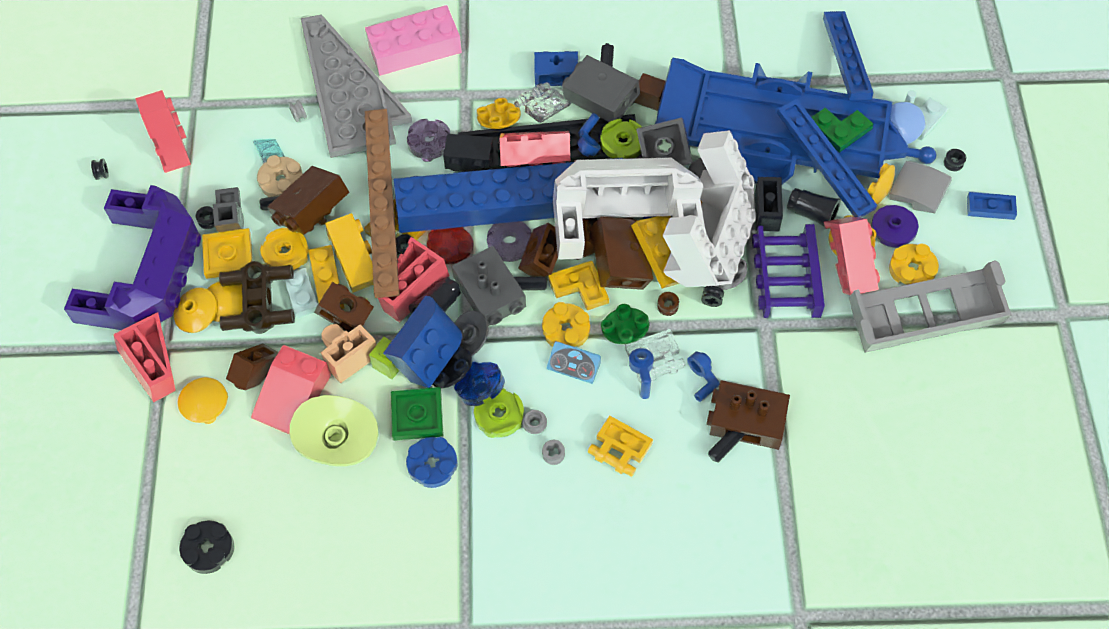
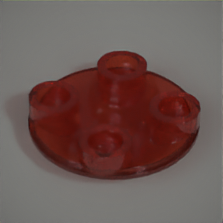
(450, 244)

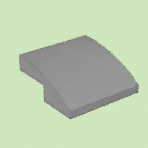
(920, 186)

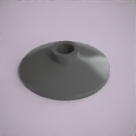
(473, 329)

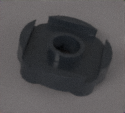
(196, 536)

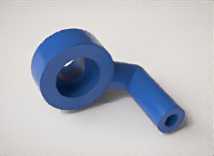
(586, 144)
(701, 365)
(642, 367)

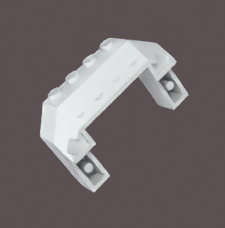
(620, 190)
(712, 252)

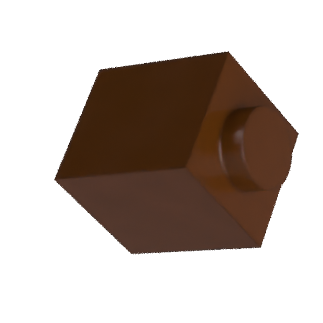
(650, 91)

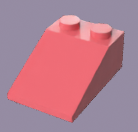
(289, 383)

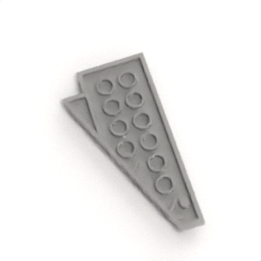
(346, 89)

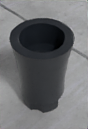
(813, 206)
(443, 292)

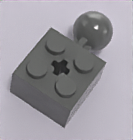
(673, 132)

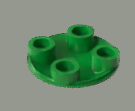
(625, 325)

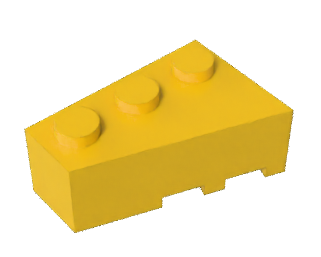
(351, 251)

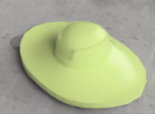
(334, 430)

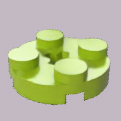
(610, 139)
(500, 426)

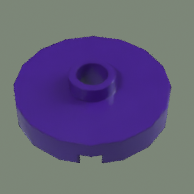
(891, 234)

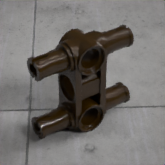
(256, 297)

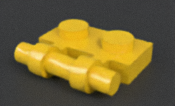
(623, 439)

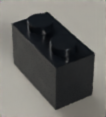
(468, 153)
(769, 203)

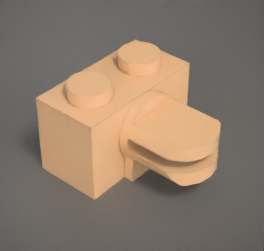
(346, 351)

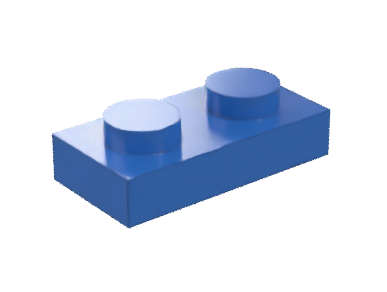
(991, 205)

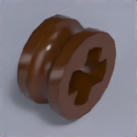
(672, 309)

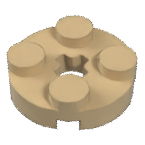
(274, 167)

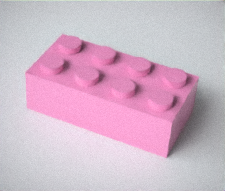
(413, 40)

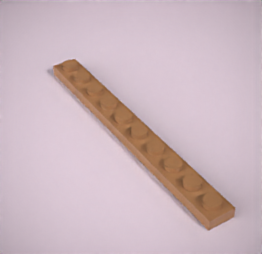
(381, 205)

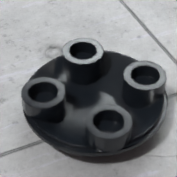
(455, 369)

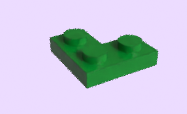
(844, 132)

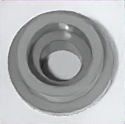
(531, 416)

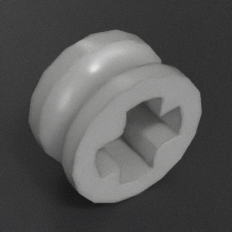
(297, 111)
(550, 445)

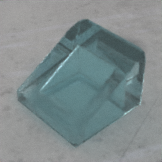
(267, 148)

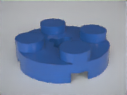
(428, 448)

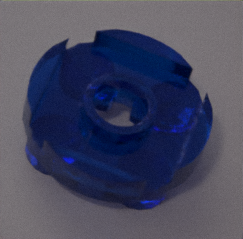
(479, 383)

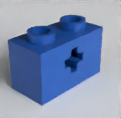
(554, 66)

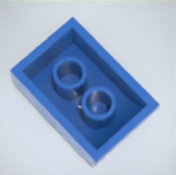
(424, 343)

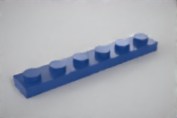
(848, 56)
(826, 159)

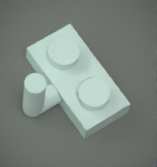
(932, 111)

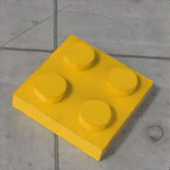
(226, 251)

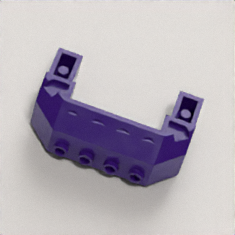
(161, 269)

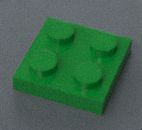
(417, 413)

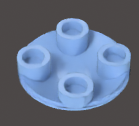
(908, 120)

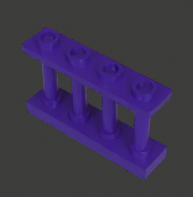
(808, 260)

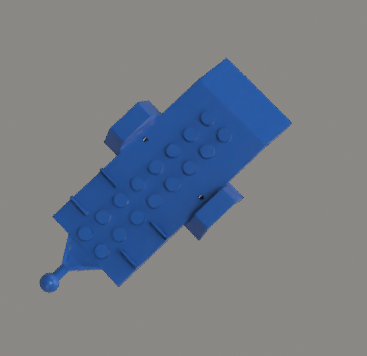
(749, 110)

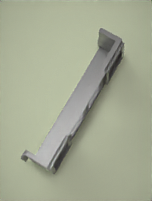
(975, 294)

